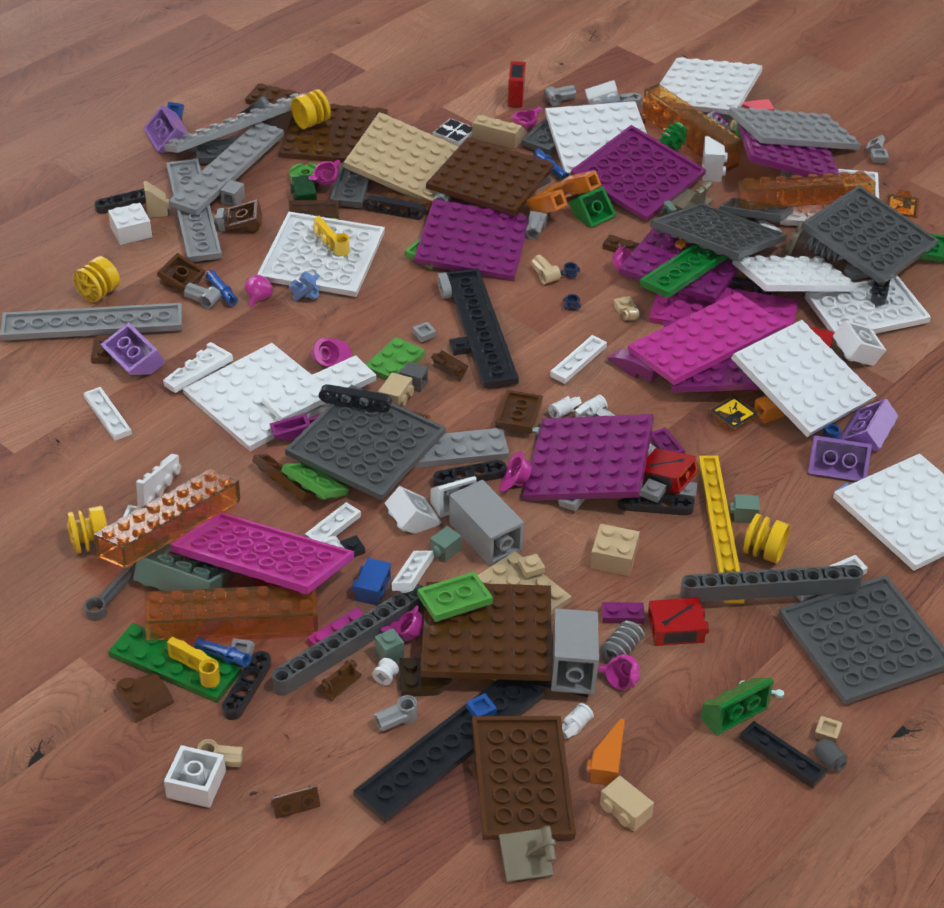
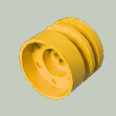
(310, 109)
(96, 279)
(83, 530)
(763, 537)

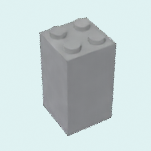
(486, 522)
(575, 651)

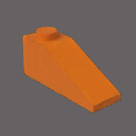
(606, 756)

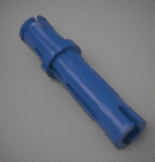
(558, 171)
(225, 290)
(228, 654)

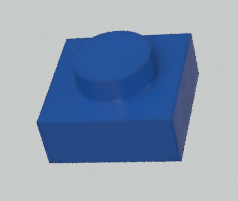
(177, 108)
(481, 706)

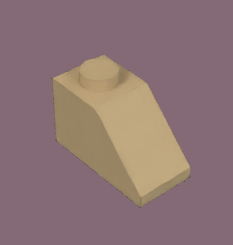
(155, 201)

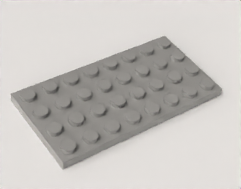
(794, 128)

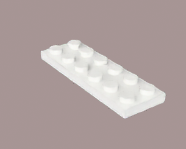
(303, 394)

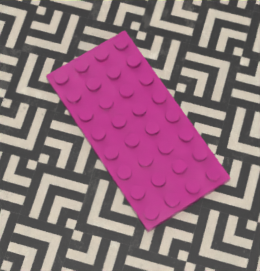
(682, 305)
(705, 338)
(263, 552)

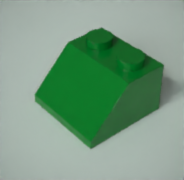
(593, 207)

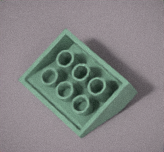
(176, 572)

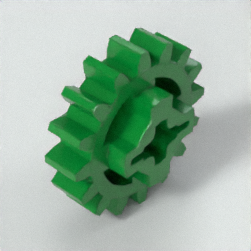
(674, 136)

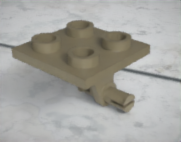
(691, 198)
(798, 236)
(528, 854)

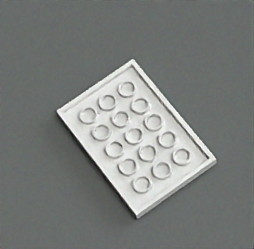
(794, 274)
(855, 306)

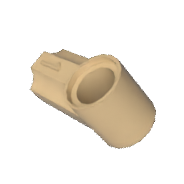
(546, 271)
(232, 755)

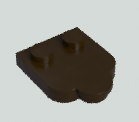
(415, 685)

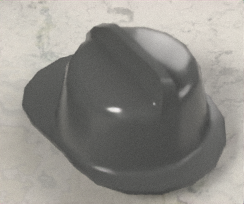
(258, 104)

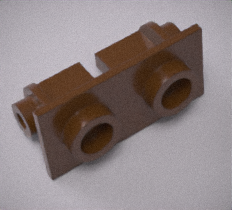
(449, 365)
(339, 680)
(295, 802)

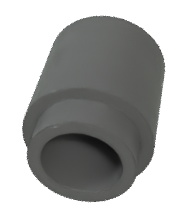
(830, 755)

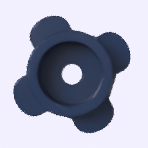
(570, 270)
(572, 302)

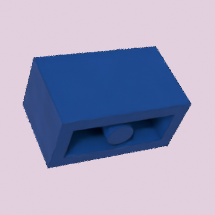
(372, 581)

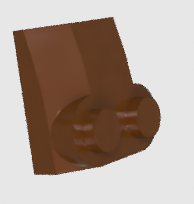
(244, 216)
(180, 272)
(143, 696)

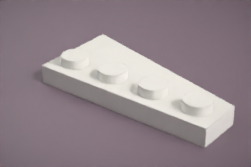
(199, 367)
(156, 482)

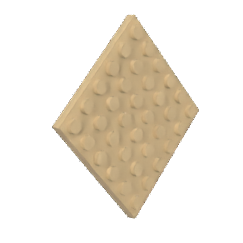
(399, 156)

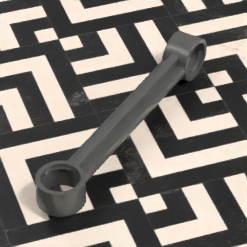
(108, 594)

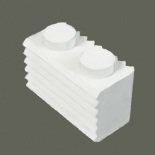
(603, 93)

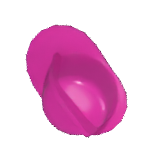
(330, 351)
(517, 472)

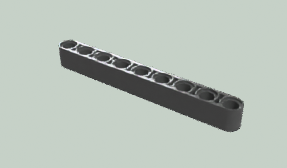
(772, 583)
(342, 643)

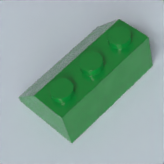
(737, 705)

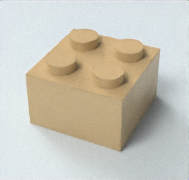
(614, 549)

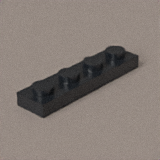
(783, 754)

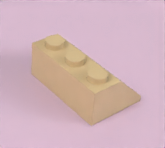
(497, 132)

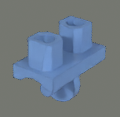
(308, 287)

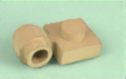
(626, 307)

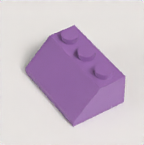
(163, 127)
(133, 351)
(871, 424)
(839, 458)

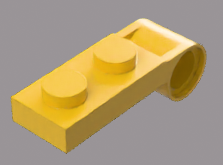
(337, 242)
(195, 659)

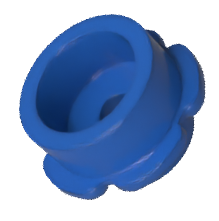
(832, 431)

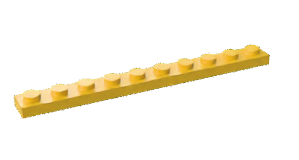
(719, 517)

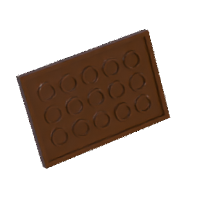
(522, 775)

